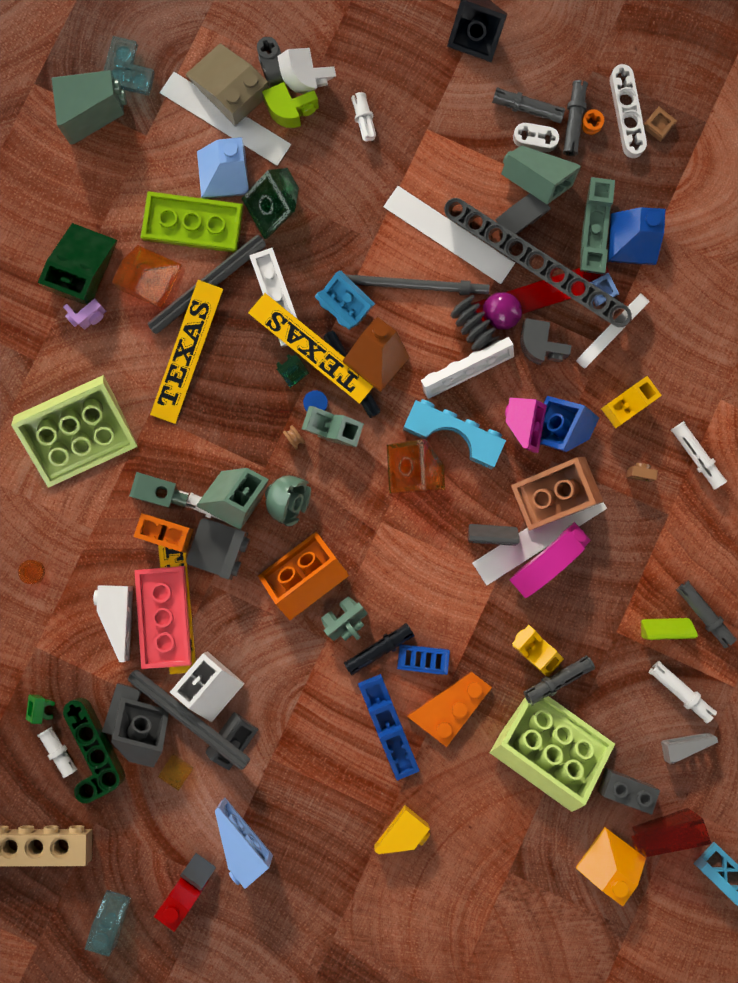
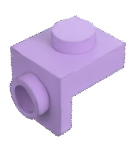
(90, 314)

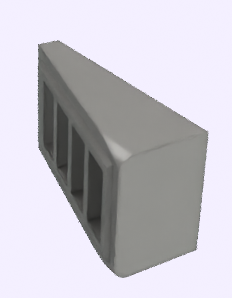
(683, 747)

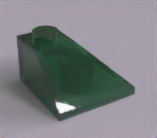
(272, 200)

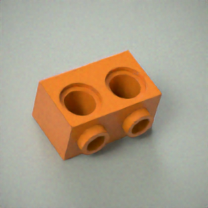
(163, 533)

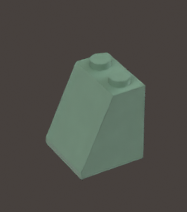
(86, 103)

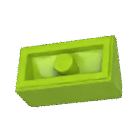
(668, 629)

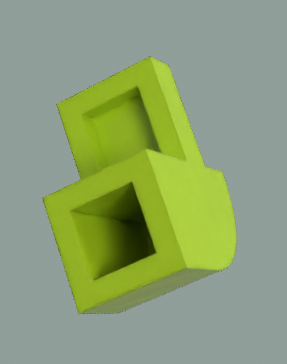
(286, 110)

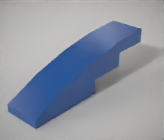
(388, 727)

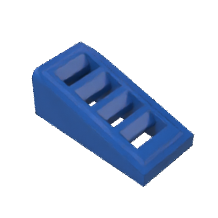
(422, 668)

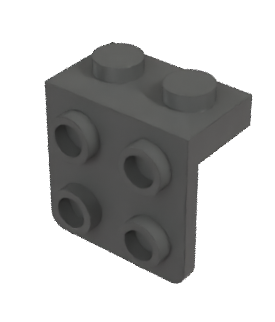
(218, 548)

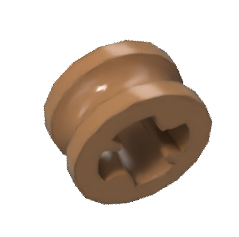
(293, 437)

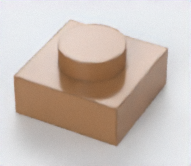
(642, 472)

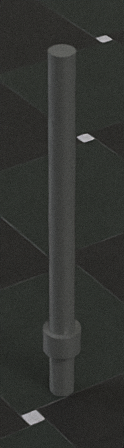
(464, 287)

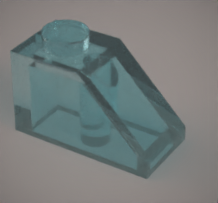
(107, 923)

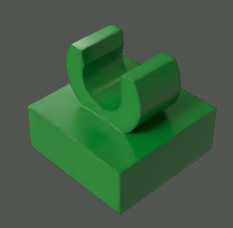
(36, 707)

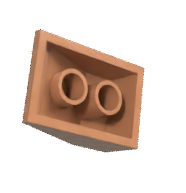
(557, 493)

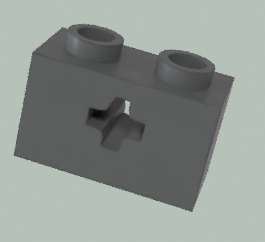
(628, 791)

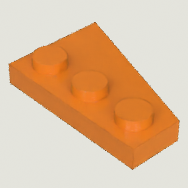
(451, 709)

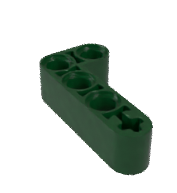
(88, 747)

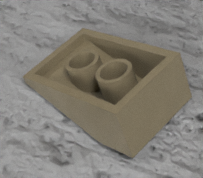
(229, 83)

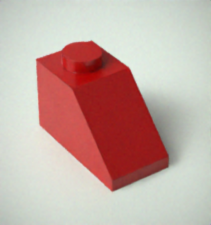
(177, 904)

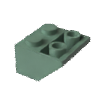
(234, 495)

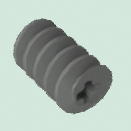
(473, 324)

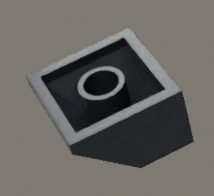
(477, 28)

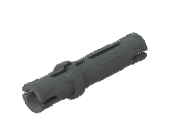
(525, 104)
(576, 108)
(706, 614)
(552, 684)

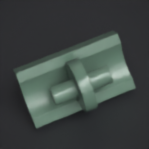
(348, 623)

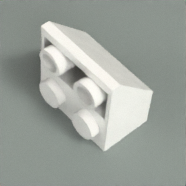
(207, 687)

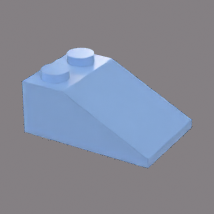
(244, 851)

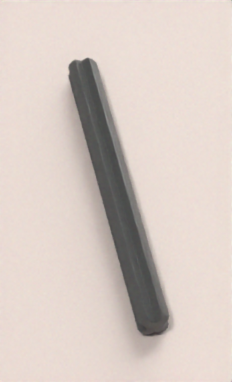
(214, 278)
(189, 719)

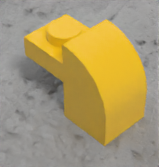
(631, 402)
(537, 651)

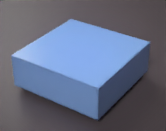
(607, 285)

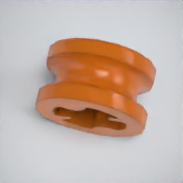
(596, 116)

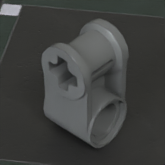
(270, 61)

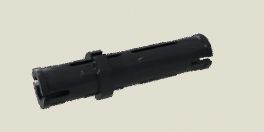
(383, 646)

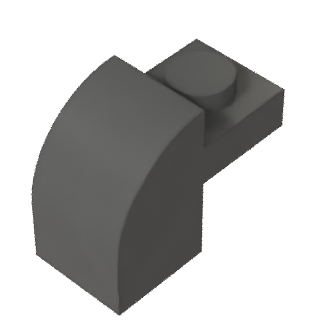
(535, 343)

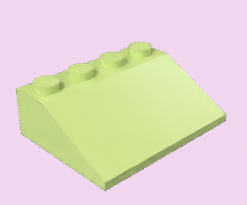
(74, 431)
(554, 751)

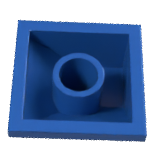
(636, 235)
(566, 424)

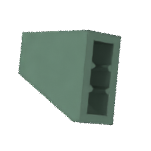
(539, 172)

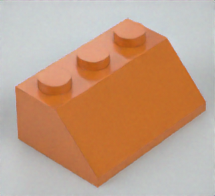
(302, 576)

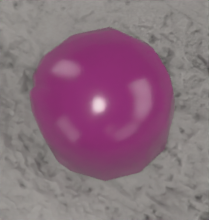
(502, 310)

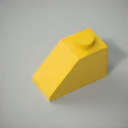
(403, 833)

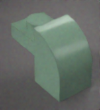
(332, 427)

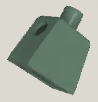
(145, 489)

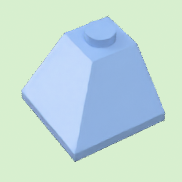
(223, 169)

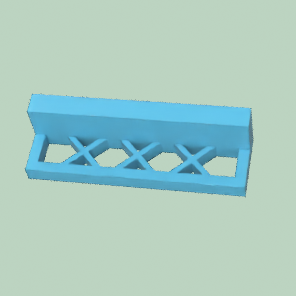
(712, 872)

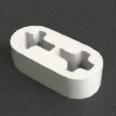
(535, 137)

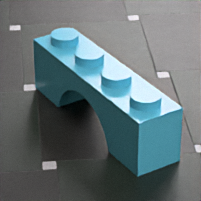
(482, 445)

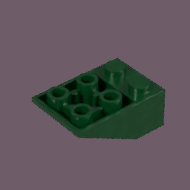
(78, 264)

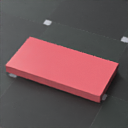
(163, 617)

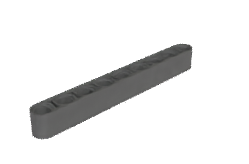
(529, 253)

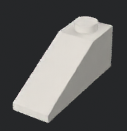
(115, 613)

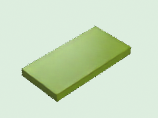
(192, 222)

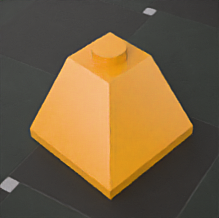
(612, 866)

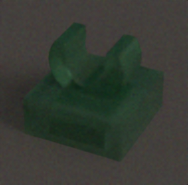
(292, 370)

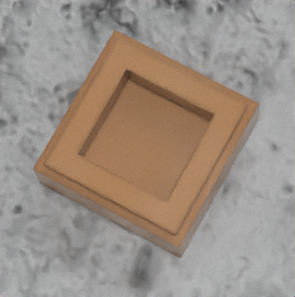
(659, 124)

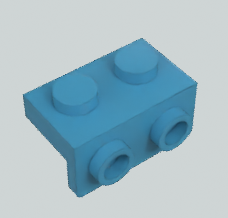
(345, 300)

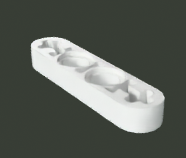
(625, 111)
(611, 332)

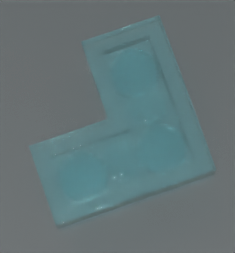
(120, 62)

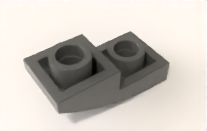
(523, 213)

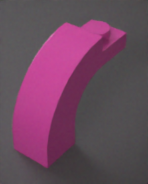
(550, 561)

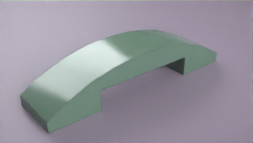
(595, 225)

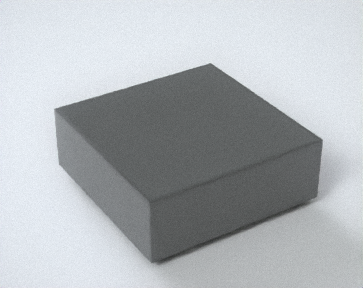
(198, 871)

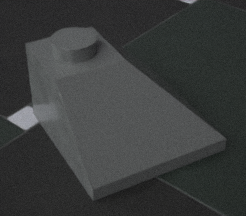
(140, 731)

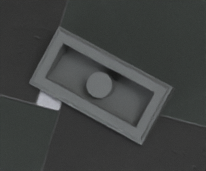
(493, 534)
(236, 731)

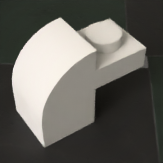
(298, 71)

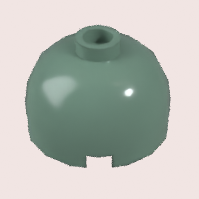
(286, 499)

